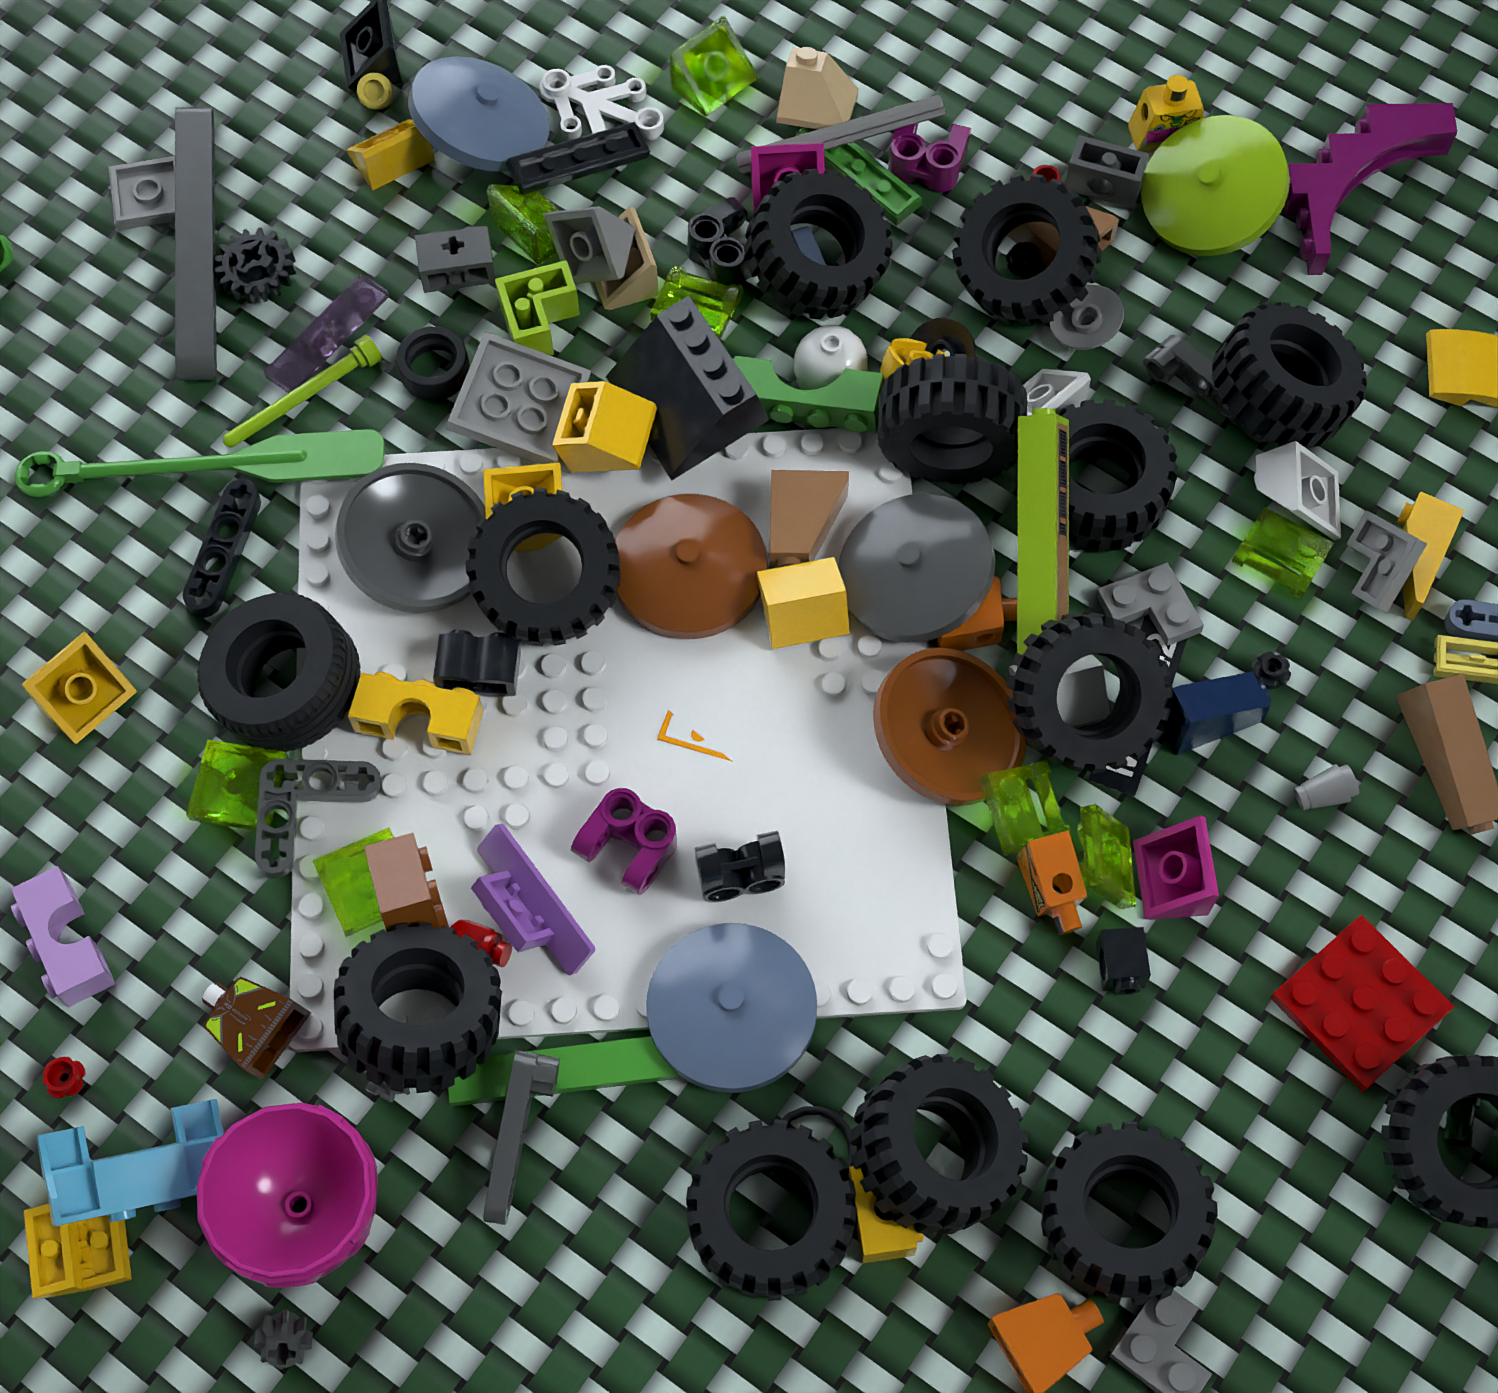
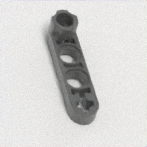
(1182, 360)
(529, 1075)

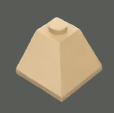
(815, 91)

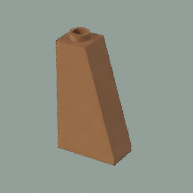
(1453, 751)

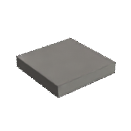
(143, 193)

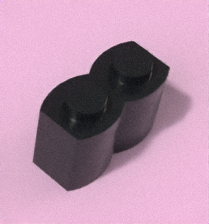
(478, 663)

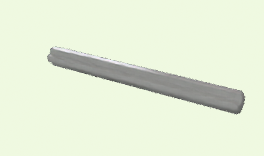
(861, 127)

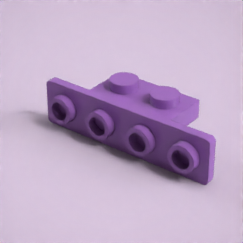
(526, 904)

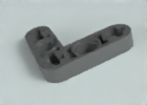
(287, 798)

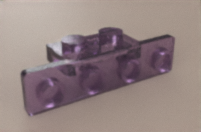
(326, 333)

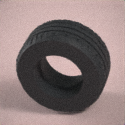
(247, 641)

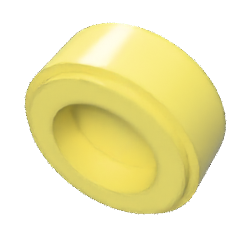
(375, 91)

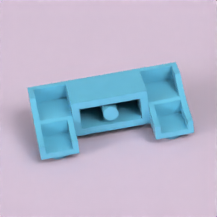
(131, 1180)

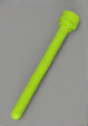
(362, 354)

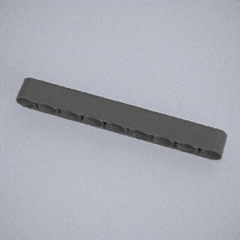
(195, 245)

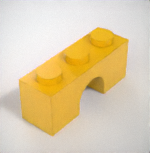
(385, 701)

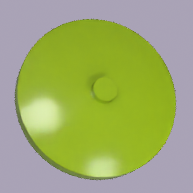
(1215, 185)

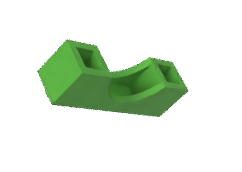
(845, 403)

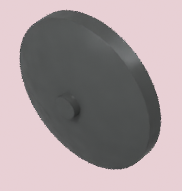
(408, 536)
(917, 567)

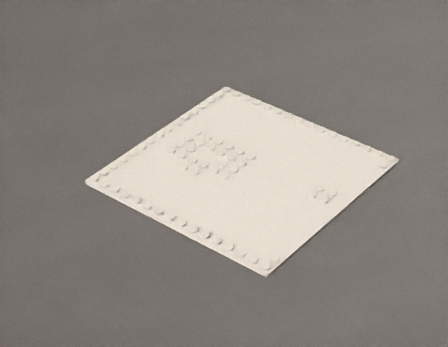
(862, 850)

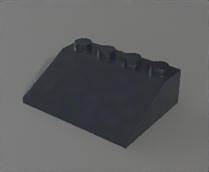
(694, 384)

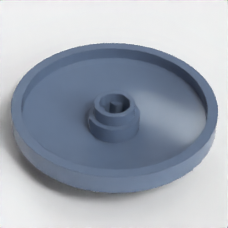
(477, 112)
(731, 1007)

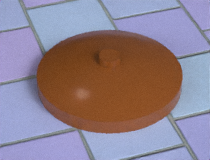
(689, 566)
(946, 724)

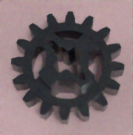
(255, 265)

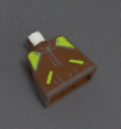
(252, 1023)

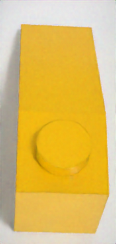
(1435, 524)

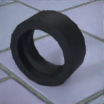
(430, 339)

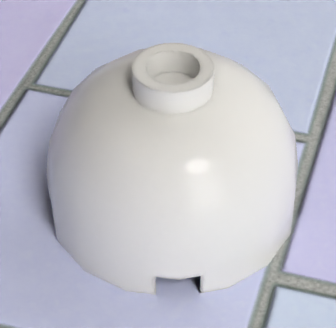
(826, 354)

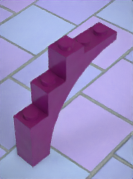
(1381, 139)

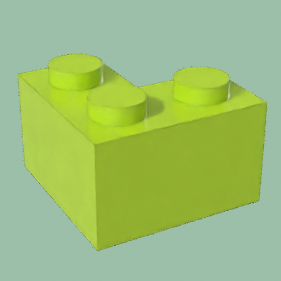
(535, 299)

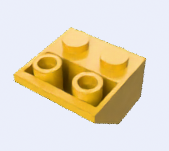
(603, 428)

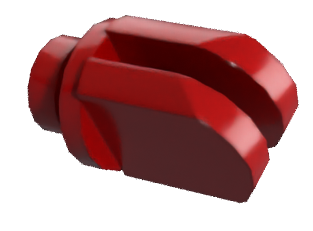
(486, 939)

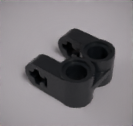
(711, 246)
(750, 869)

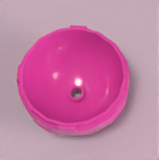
(261, 1172)

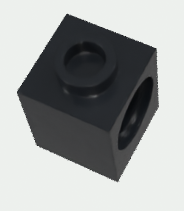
(1123, 960)

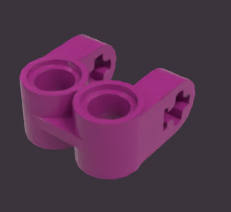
(935, 164)
(644, 819)

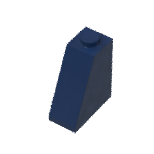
(1214, 710)

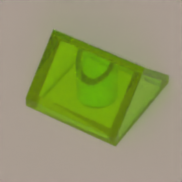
(711, 67)
(523, 219)

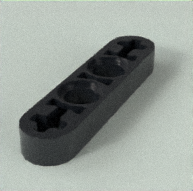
(215, 546)

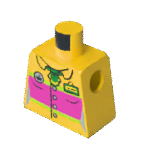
(1163, 112)

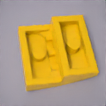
(1462, 366)
(74, 1254)

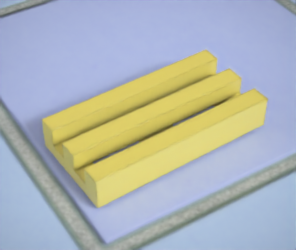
(1474, 667)

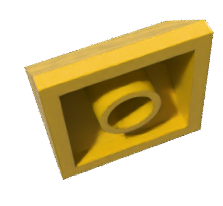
(391, 154)
(505, 481)
(804, 602)
(78, 688)

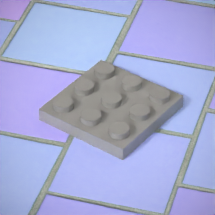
(514, 398)

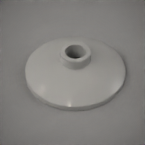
(1101, 307)

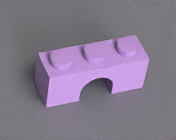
(46, 907)

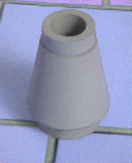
(1328, 788)

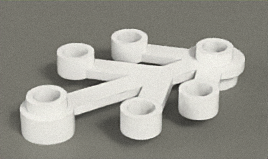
(561, 89)

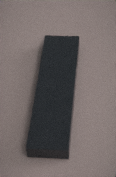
(577, 158)

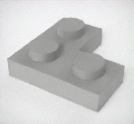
(1392, 559)
(1153, 594)
(1149, 1347)

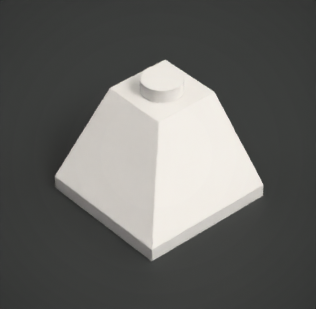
(1301, 485)

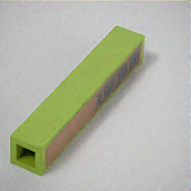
(1042, 522)

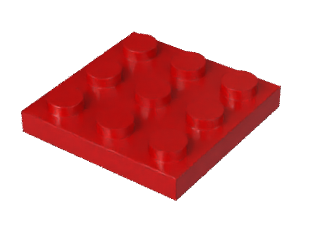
(1361, 1002)

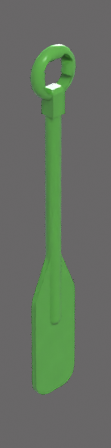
(273, 459)

